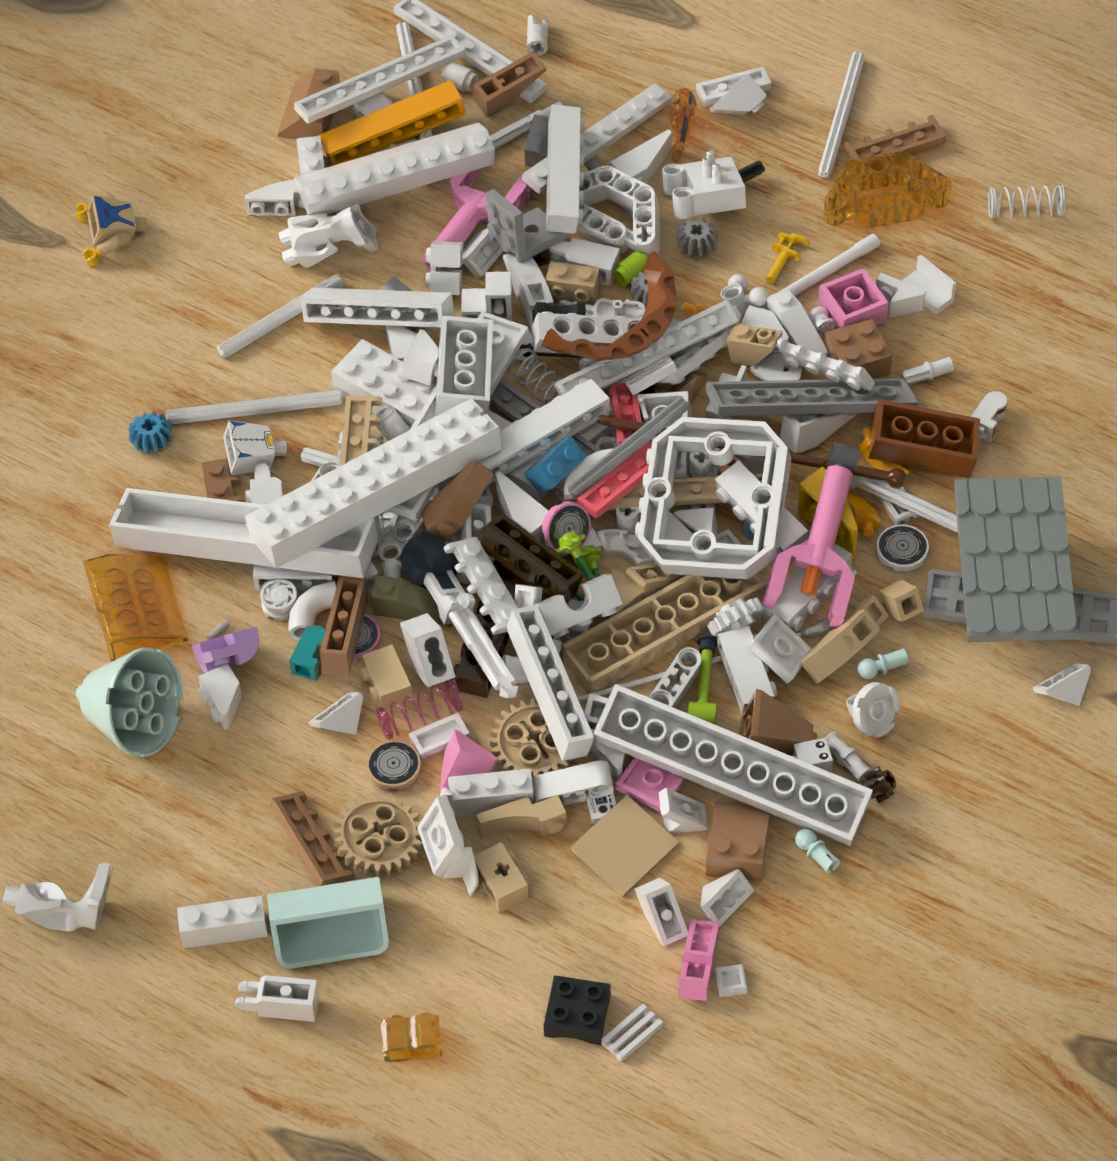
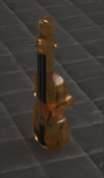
(681, 119)

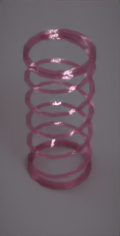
(384, 717)

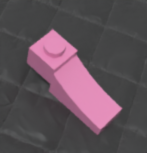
(698, 960)

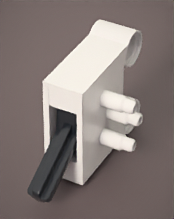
(708, 185)

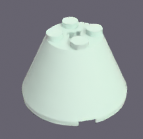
(134, 700)

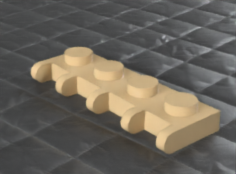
(358, 425)

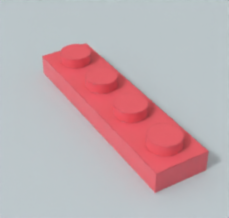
(624, 406)
(616, 483)

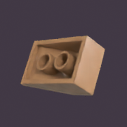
(737, 840)

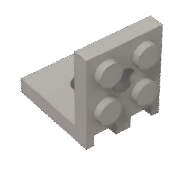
(513, 228)

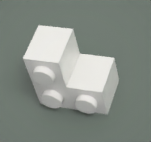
(493, 299)

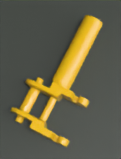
(785, 253)

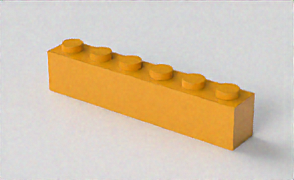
(393, 123)

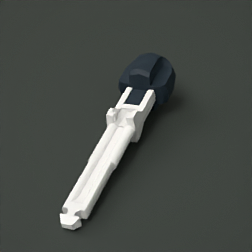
(434, 569)

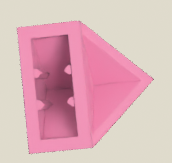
(465, 758)

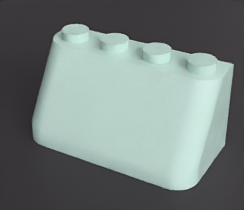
(328, 923)

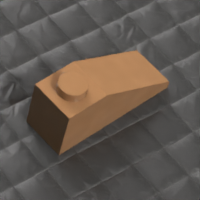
(507, 84)
(454, 503)

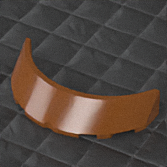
(650, 329)

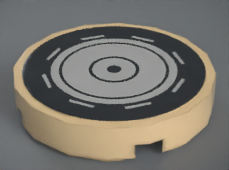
(393, 765)

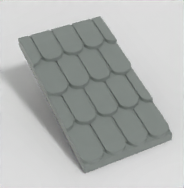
(1015, 559)

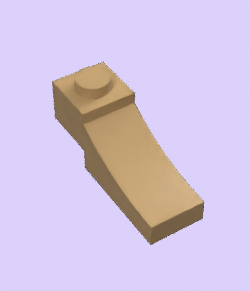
(542, 817)

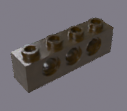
(530, 558)

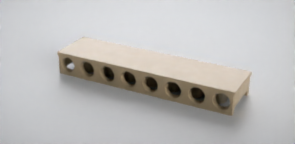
(653, 628)

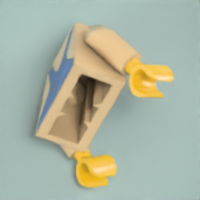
(110, 225)

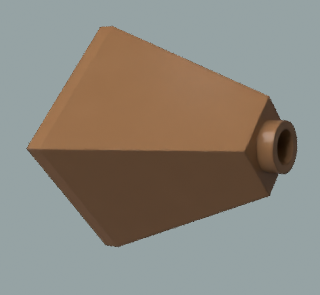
(774, 724)

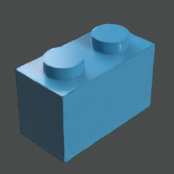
(554, 464)

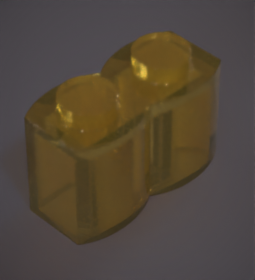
(411, 1037)

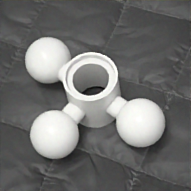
(739, 301)

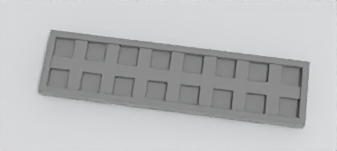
(1094, 610)

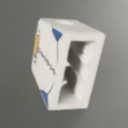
(250, 445)

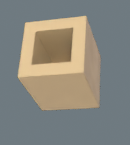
(901, 600)

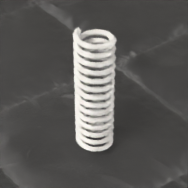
(215, 632)

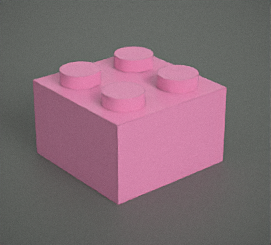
(853, 299)

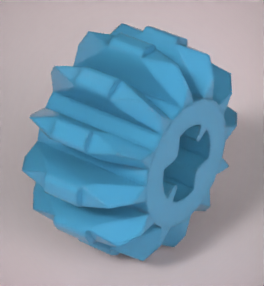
(150, 432)

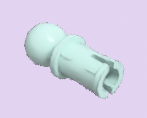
(869, 668)
(807, 840)

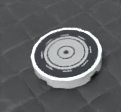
(902, 548)

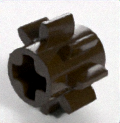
(880, 782)

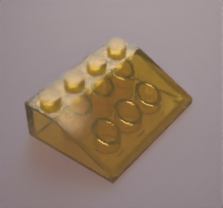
(134, 602)

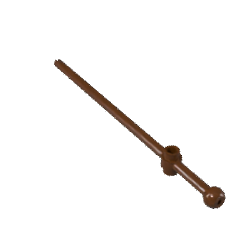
(894, 478)

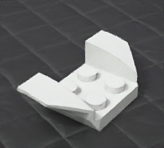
(445, 843)

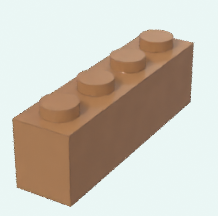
(344, 626)

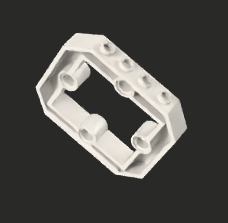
(719, 559)

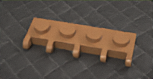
(908, 140)
(218, 480)
(309, 839)

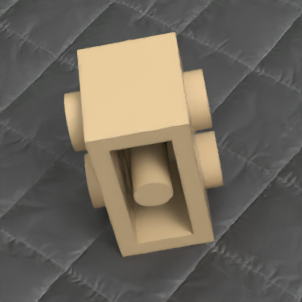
(573, 282)

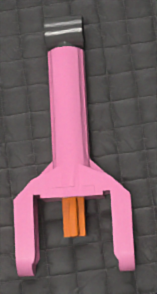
(818, 552)

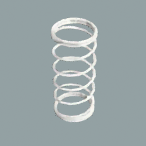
(993, 201)
(521, 372)

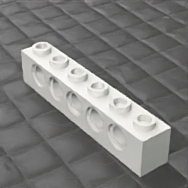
(573, 325)

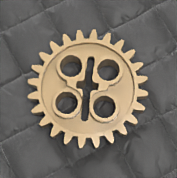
(513, 752)
(377, 834)

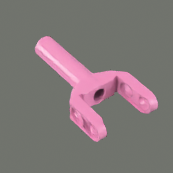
(472, 207)

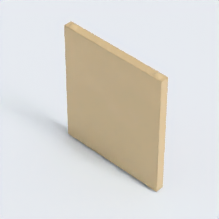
(624, 845)

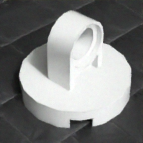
(874, 709)

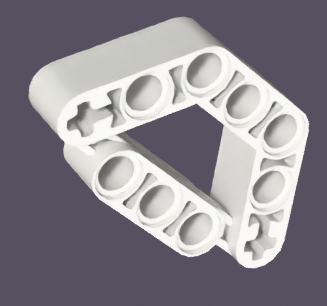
(628, 193)

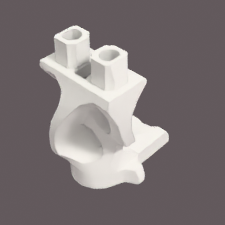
(310, 242)
(50, 907)

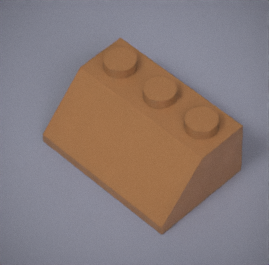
(292, 123)

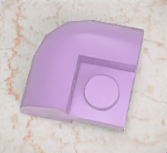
(230, 649)

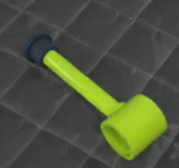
(703, 708)

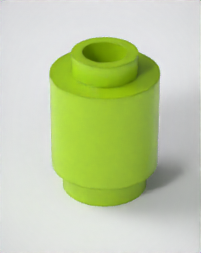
(630, 268)

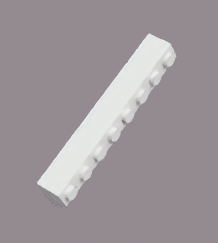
(396, 170)

